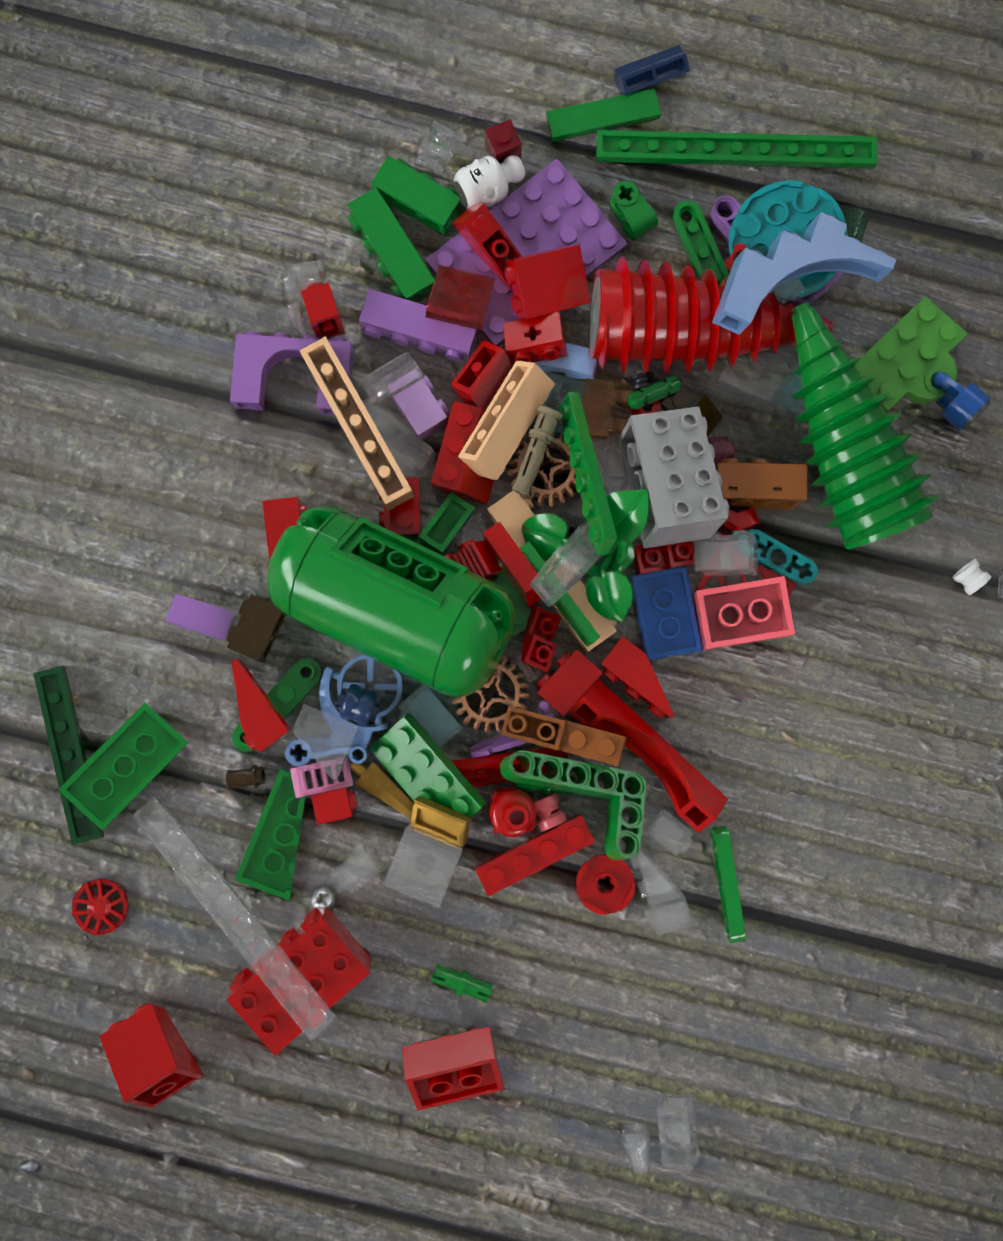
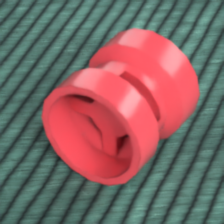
(549, 812)

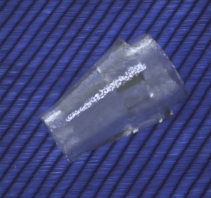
(637, 1145)

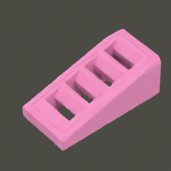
(300, 784)

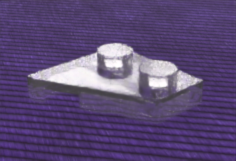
(325, 738)

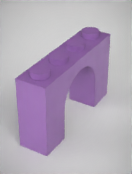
(258, 354)

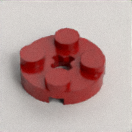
(610, 900)

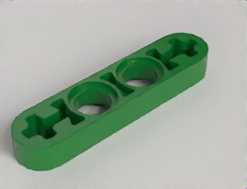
(728, 884)

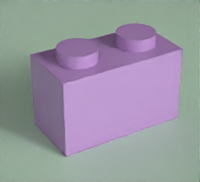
(421, 408)

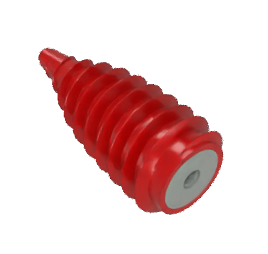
(672, 319)

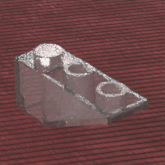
(666, 903)

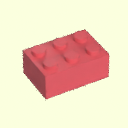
(744, 613)

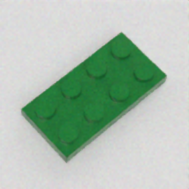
(123, 766)
(424, 768)

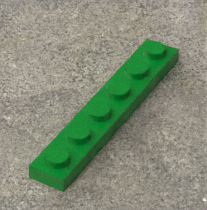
(588, 476)

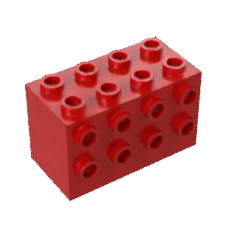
(324, 956)

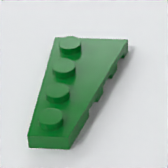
(274, 844)

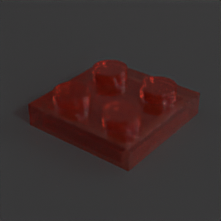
(460, 297)

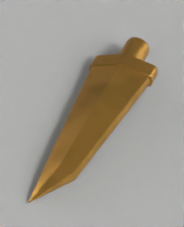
(380, 785)

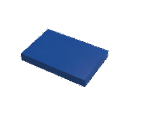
(666, 613)

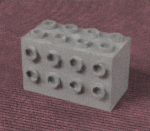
(676, 465)

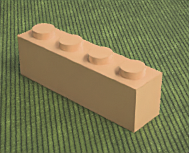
(506, 420)

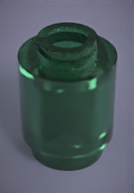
(856, 222)

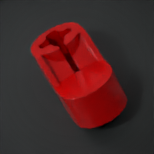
(742, 520)

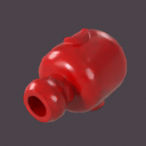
(511, 811)

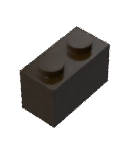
(256, 628)

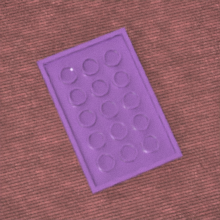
(537, 217)

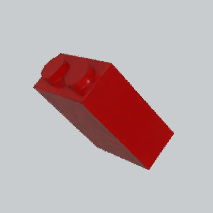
(547, 281)

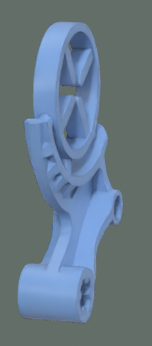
(328, 706)

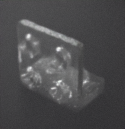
(298, 278)

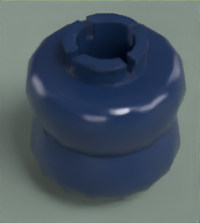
(358, 704)

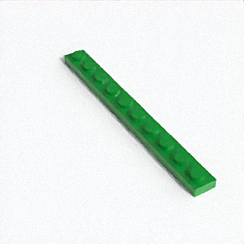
(736, 149)

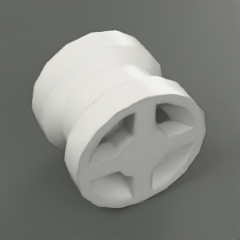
(972, 577)

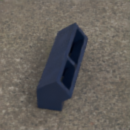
(651, 70)

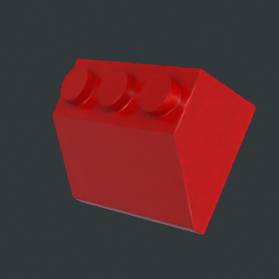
(450, 471)
(452, 1068)

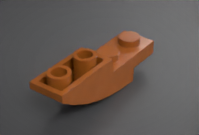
(563, 735)

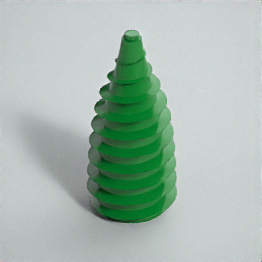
(853, 441)

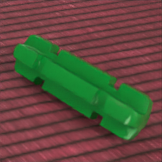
(654, 392)

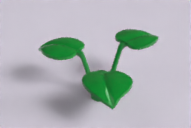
(611, 592)

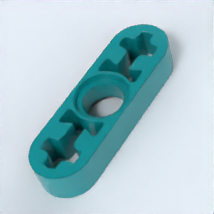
(801, 560)

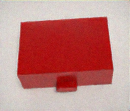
(512, 562)

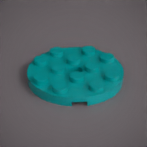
(781, 207)

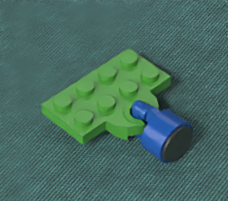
(917, 363)

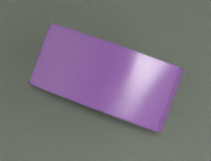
(199, 617)

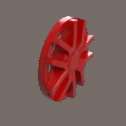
(100, 906)

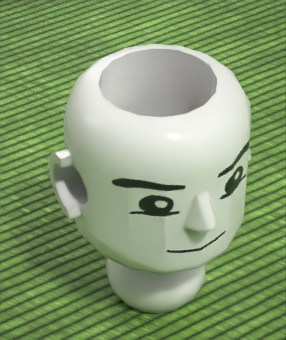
(487, 180)

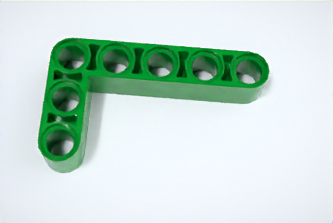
(587, 785)

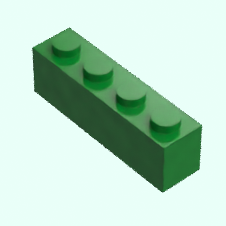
(390, 246)

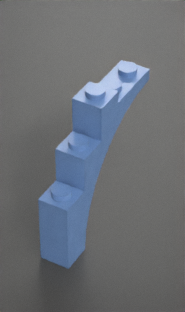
(790, 256)

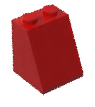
(149, 1057)

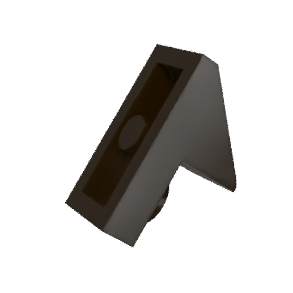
(686, 399)

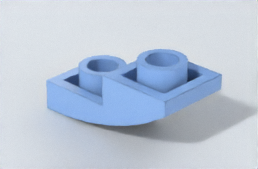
(575, 365)

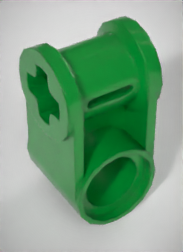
(634, 215)

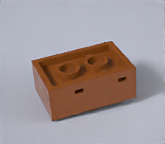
(762, 484)

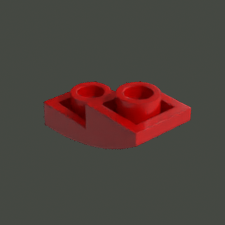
(663, 557)
(538, 638)

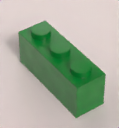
(417, 195)

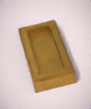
(440, 821)

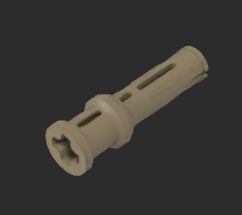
(540, 437)

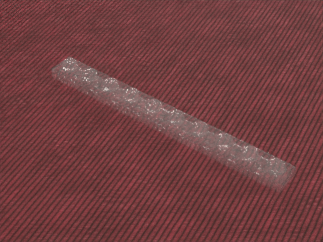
(236, 920)

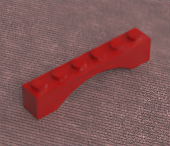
(691, 793)

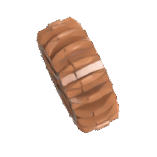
(558, 467)
(514, 702)

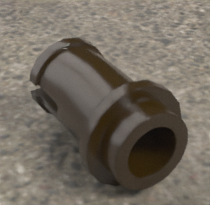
(246, 777)

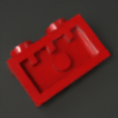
(406, 517)

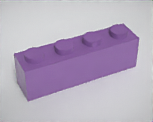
(406, 324)

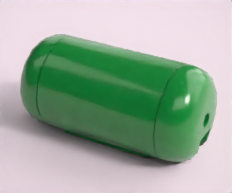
(391, 600)

